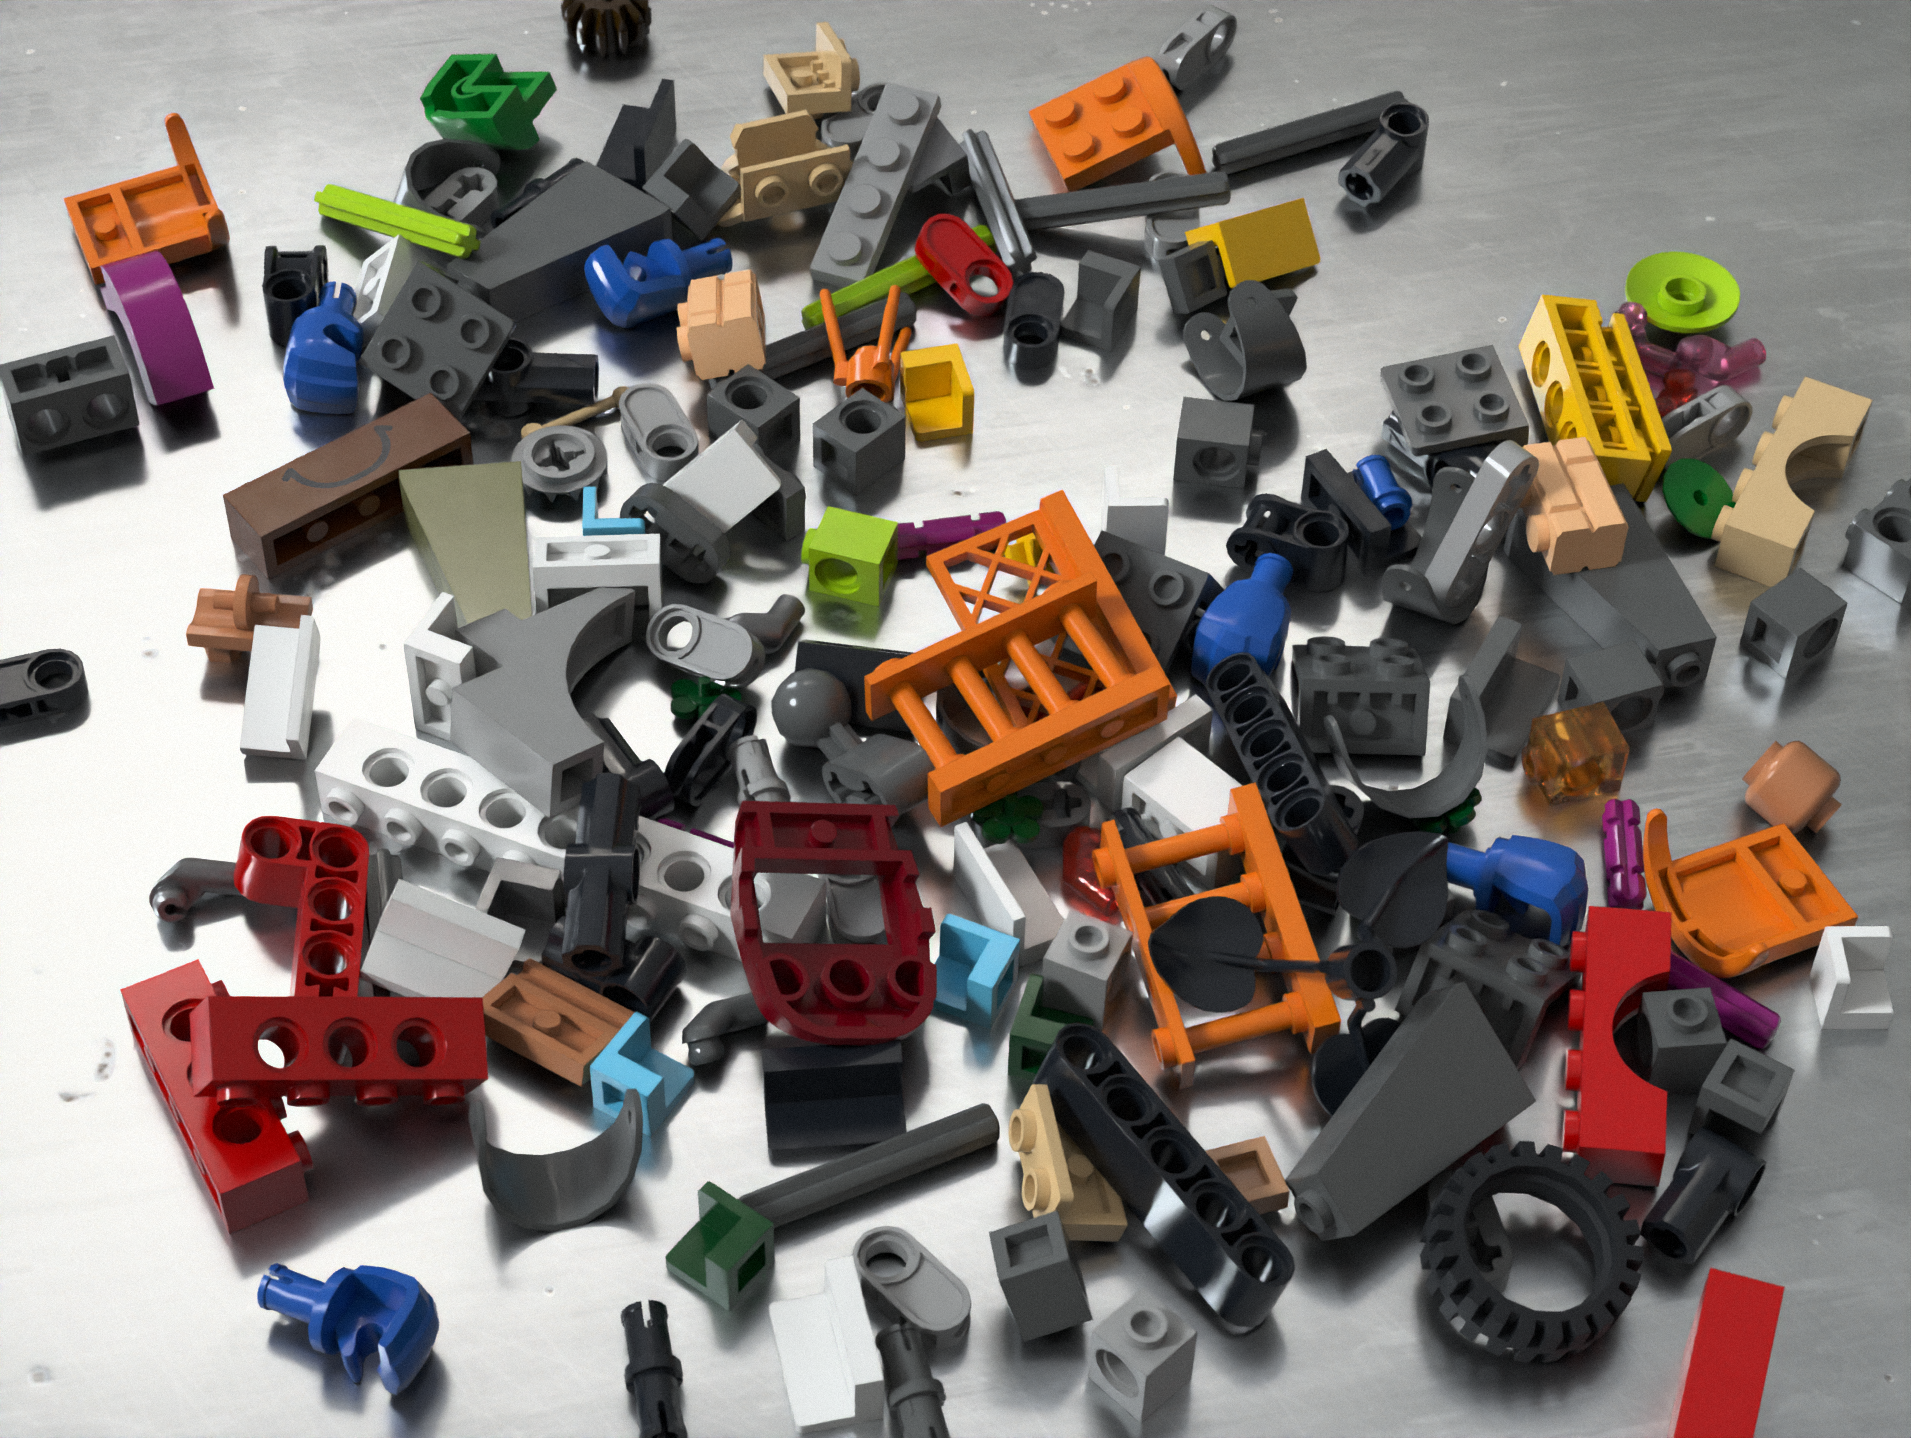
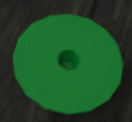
(1695, 495)

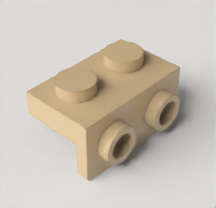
(814, 80)
(1061, 1175)

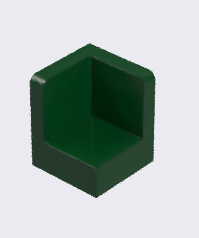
(1035, 1030)
(725, 1248)

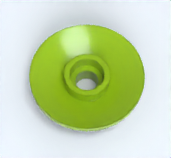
(1683, 291)

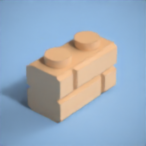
(722, 325)
(1572, 509)

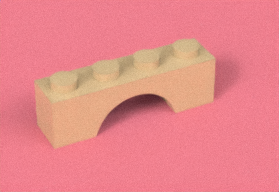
(1769, 523)

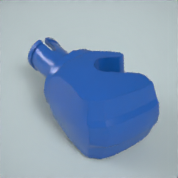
(651, 284)
(323, 354)
(1246, 618)
(1526, 874)
(358, 1316)

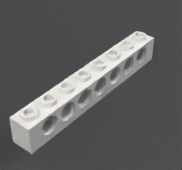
(472, 817)

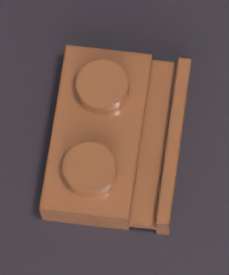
(552, 1020)

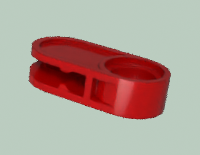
(957, 253)

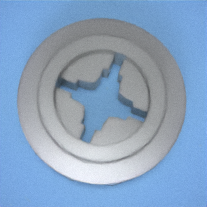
(570, 445)

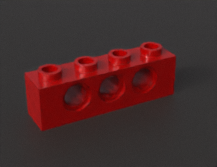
(441, 1029)
(243, 1179)

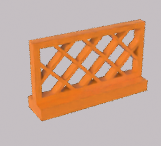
(1071, 556)

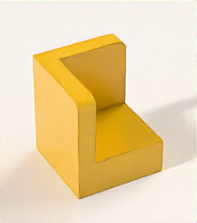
(936, 392)

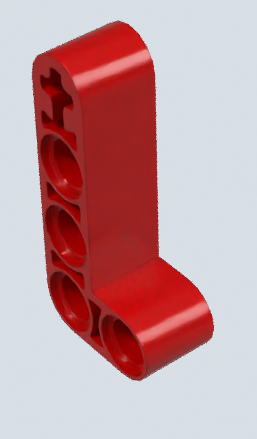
(324, 876)

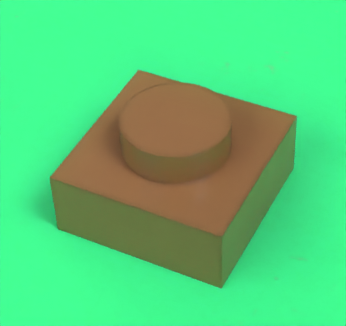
(1254, 1173)

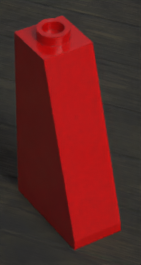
(1726, 1358)

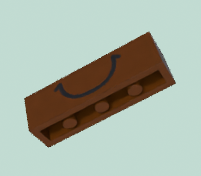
(341, 485)

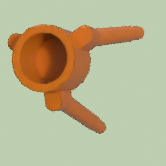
(871, 365)

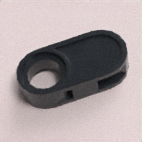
(1036, 310)
(20, 690)
(702, 754)

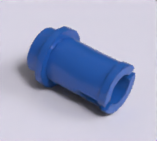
(1382, 489)

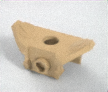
(783, 167)

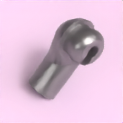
(774, 626)
(186, 883)

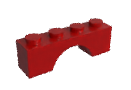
(1617, 1113)

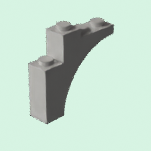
(520, 706)

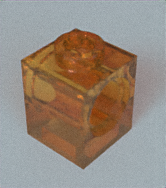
(1575, 754)

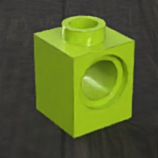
(851, 555)

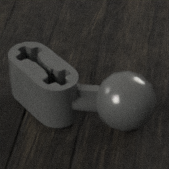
(815, 713)

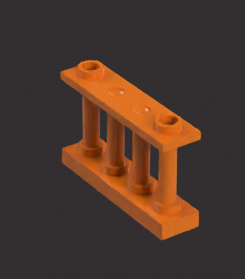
(1017, 753)
(1263, 889)

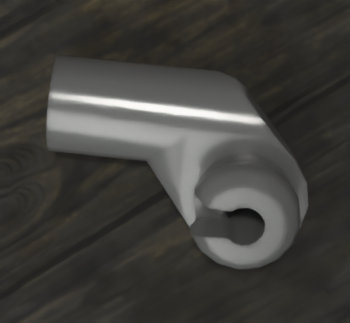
(716, 1019)

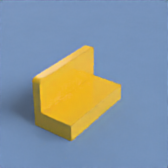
(1262, 242)

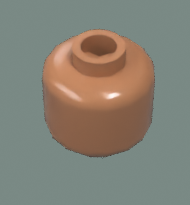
(1792, 787)

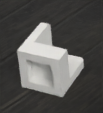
(1133, 518)
(1851, 977)

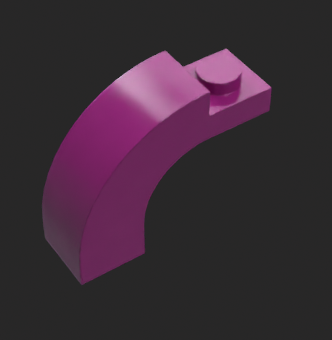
(157, 326)

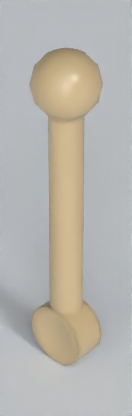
(581, 414)

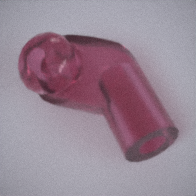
(1653, 357)
(1717, 360)

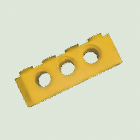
(1596, 389)

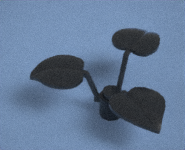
(1390, 884)

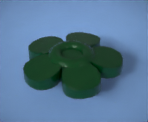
(694, 699)
(1012, 818)
(1451, 819)

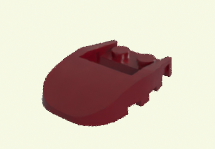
(834, 989)

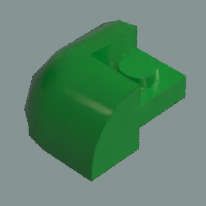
(484, 104)

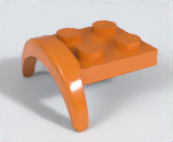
(1115, 124)
(151, 212)
(1741, 898)

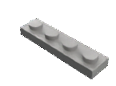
(875, 186)

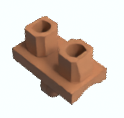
(227, 618)

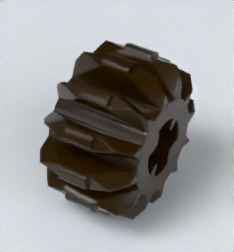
(606, 24)

